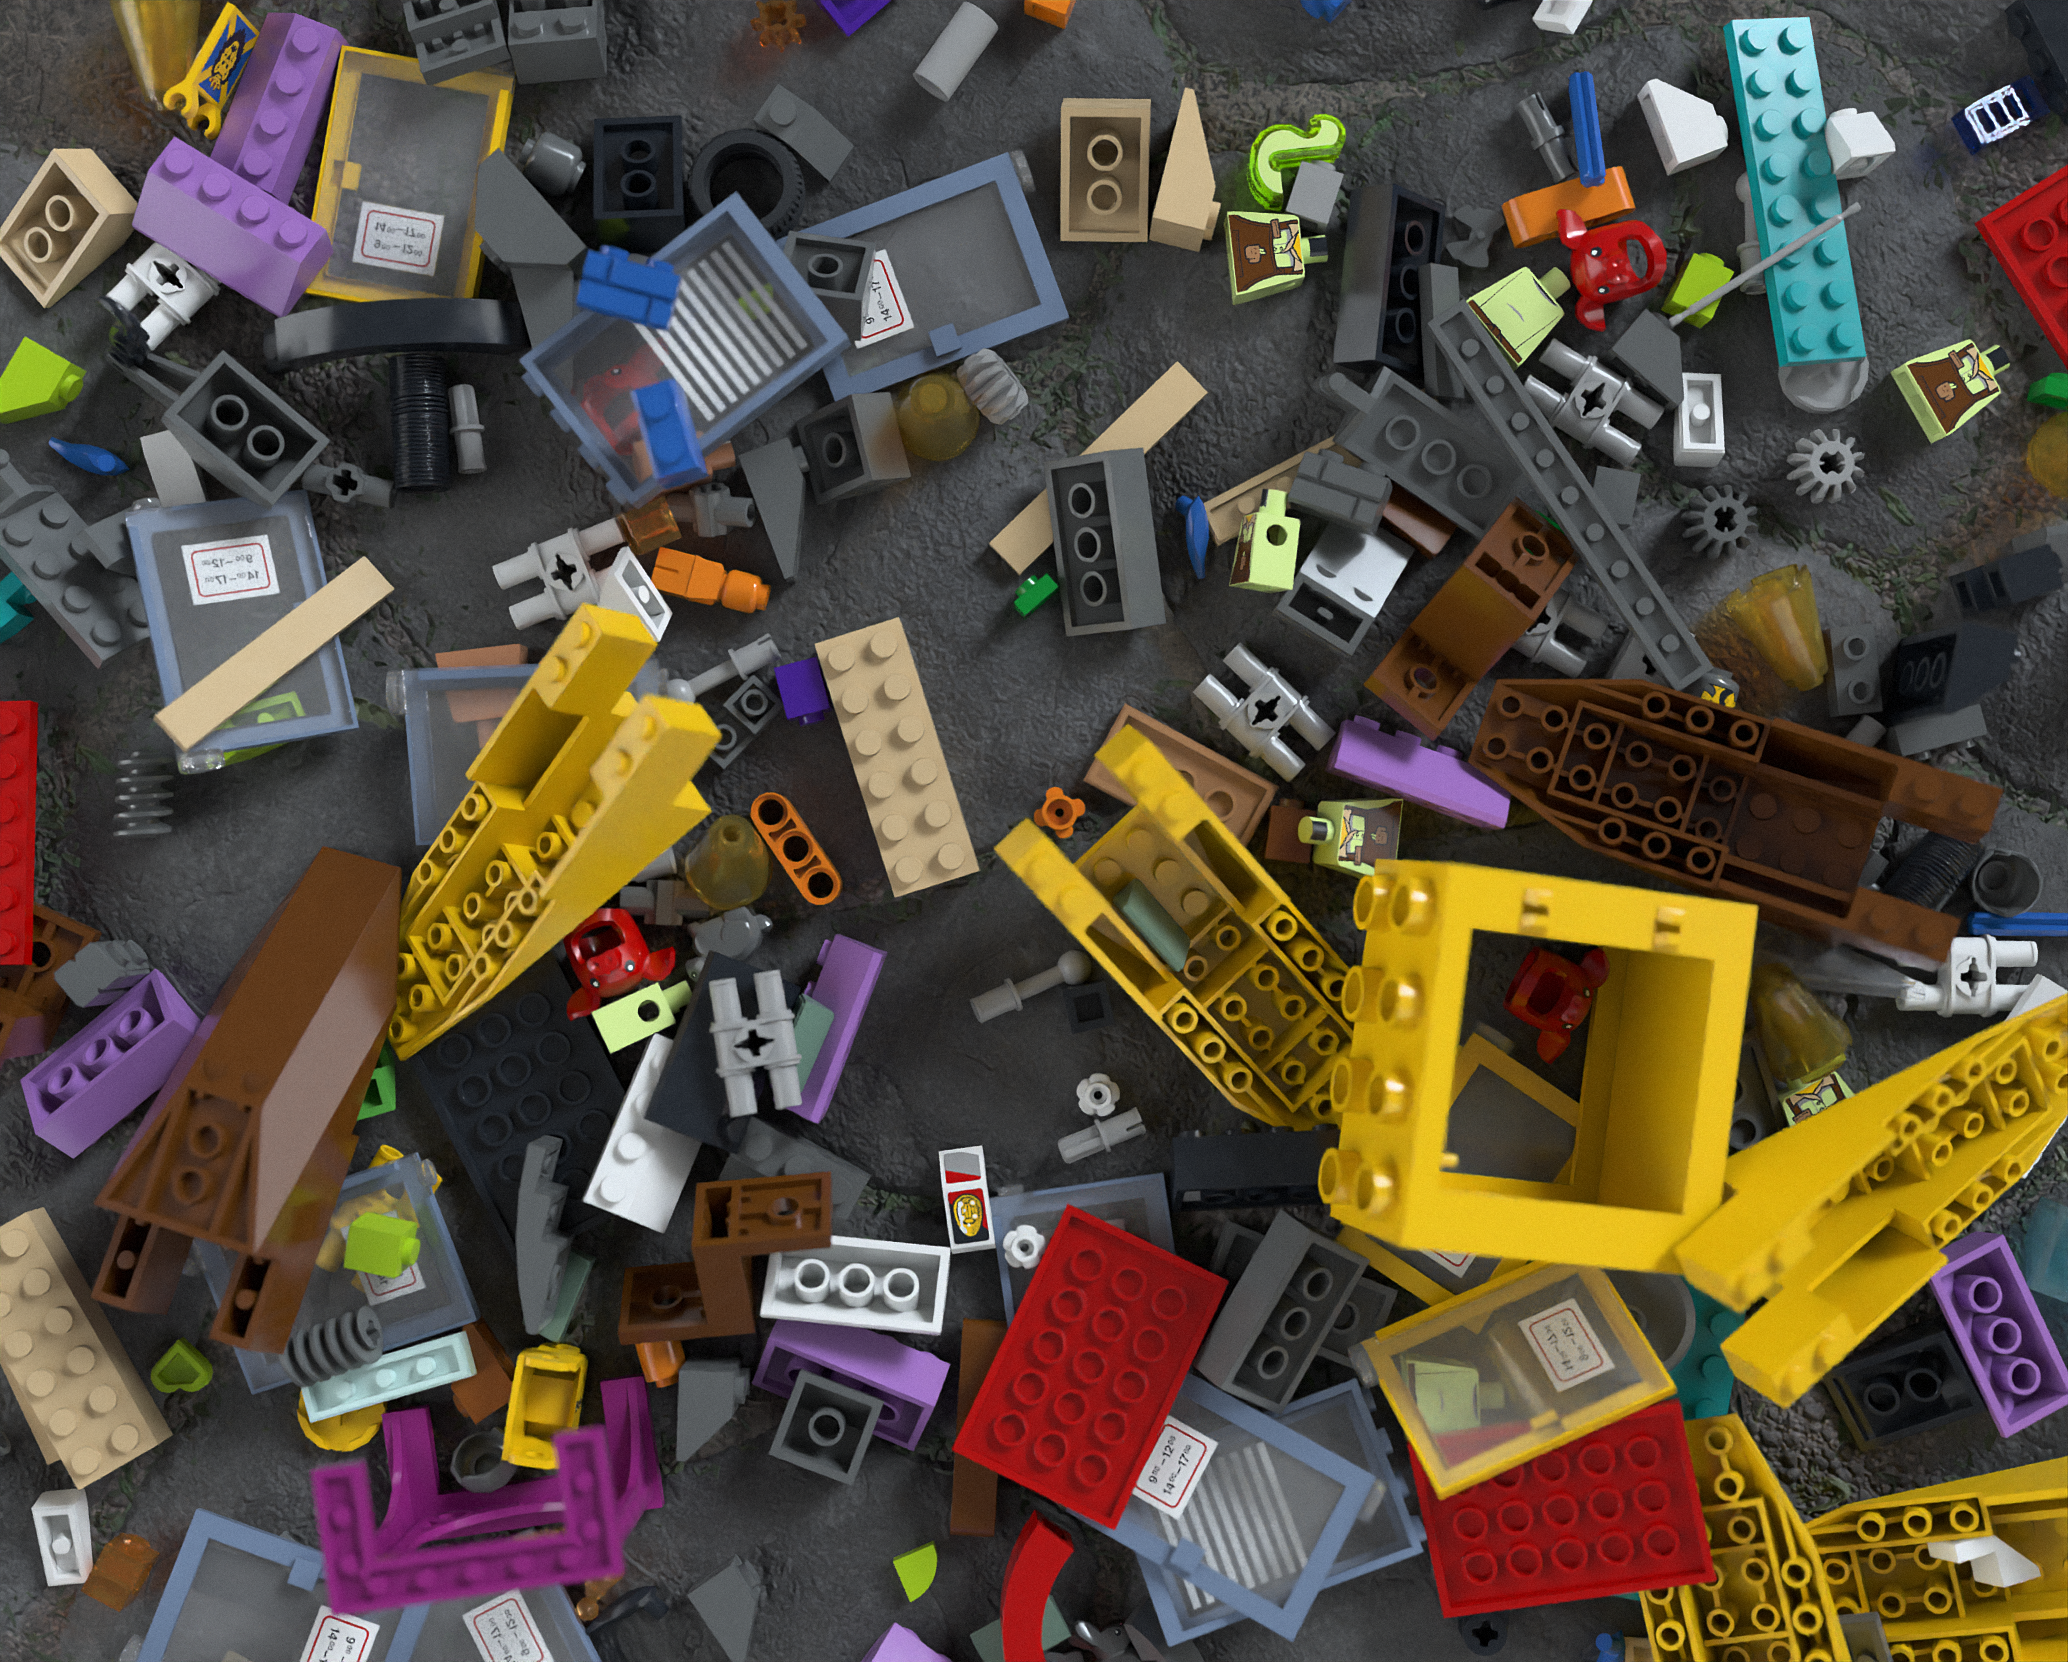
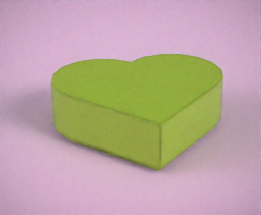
(181, 1368)

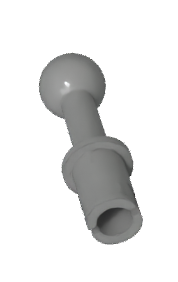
(1749, 251)
(742, 662)
(1072, 967)

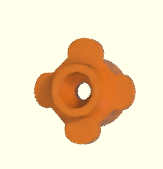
(1047, 817)

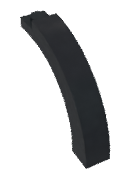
(394, 327)

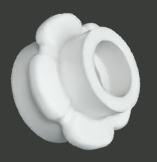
(1109, 1091)
(1013, 1241)

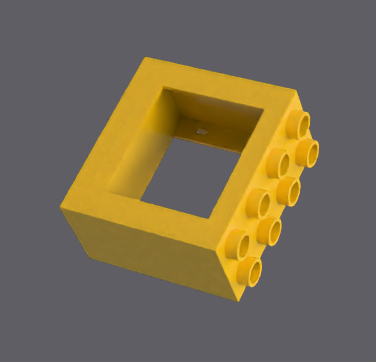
(1651, 1080)

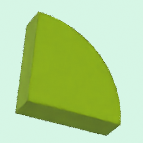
(917, 1569)

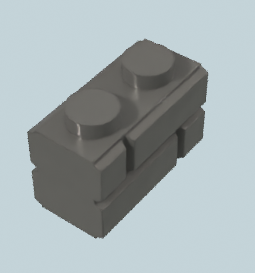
(1340, 491)
(102, 972)

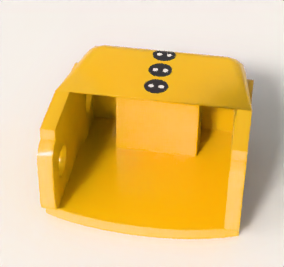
(542, 1402)

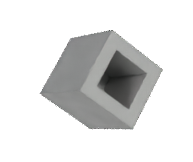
(1314, 195)

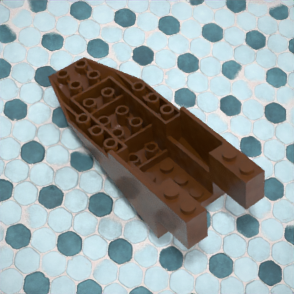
(1729, 803)
(263, 1108)

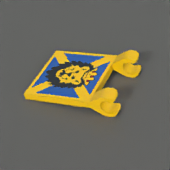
(215, 71)

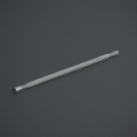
(1765, 264)

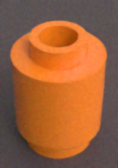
(661, 1361)

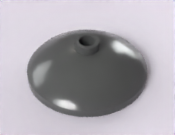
(1661, 1310)

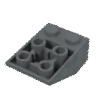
(557, 40)
(1343, 586)

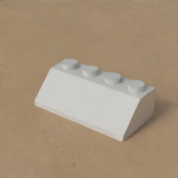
(642, 1161)
(860, 1285)

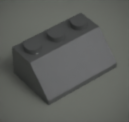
(777, 1151)

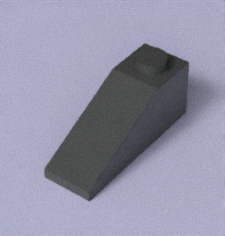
(780, 495)

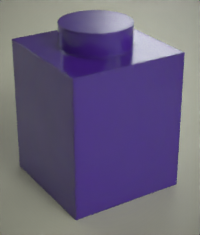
(804, 691)

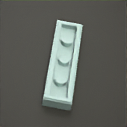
(392, 1377)

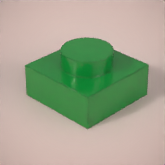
(2050, 391)
(1034, 594)

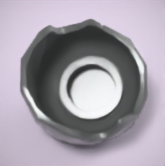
(2005, 882)
(479, 1462)

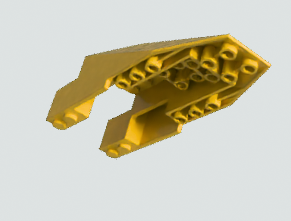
(560, 818)
(1258, 980)
(1862, 1197)
(1768, 1572)
(1934, 1607)

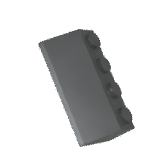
(1104, 542)
(1279, 1313)

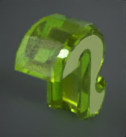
(1287, 147)

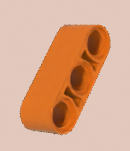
(1534, 218)
(777, 839)

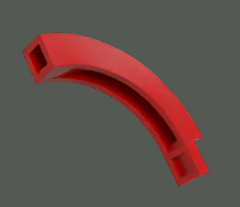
(1027, 1584)

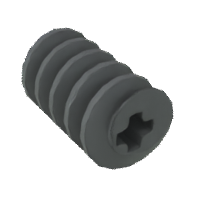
(144, 793)
(333, 1347)

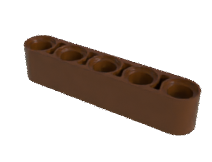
(974, 1484)

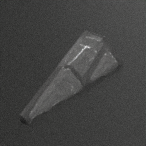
(1828, 967)

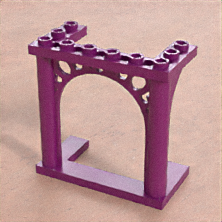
(592, 1497)

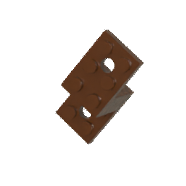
(1474, 618)
(29, 995)
(729, 1229)

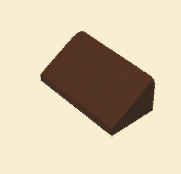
(1416, 522)

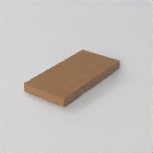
(1225, 787)

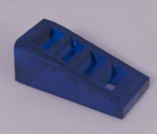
(1972, 129)

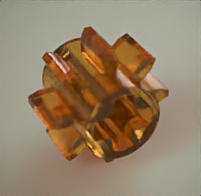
(778, 34)

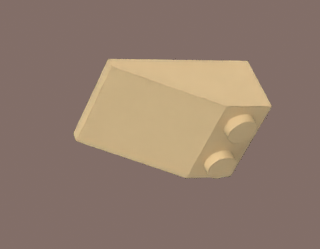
(1105, 169)
(1184, 202)
(66, 224)

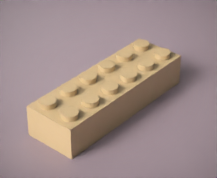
(897, 757)
(70, 1355)

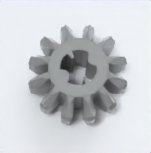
(992, 386)
(1842, 467)

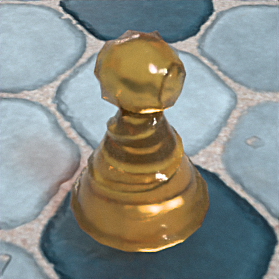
(587, 1607)

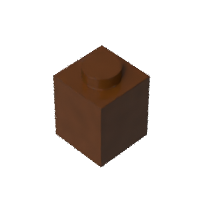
(1281, 832)

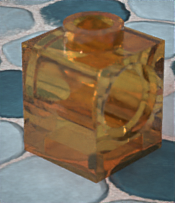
(649, 526)
(120, 1571)

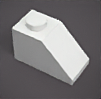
(1682, 126)
(1856, 143)
(632, 592)

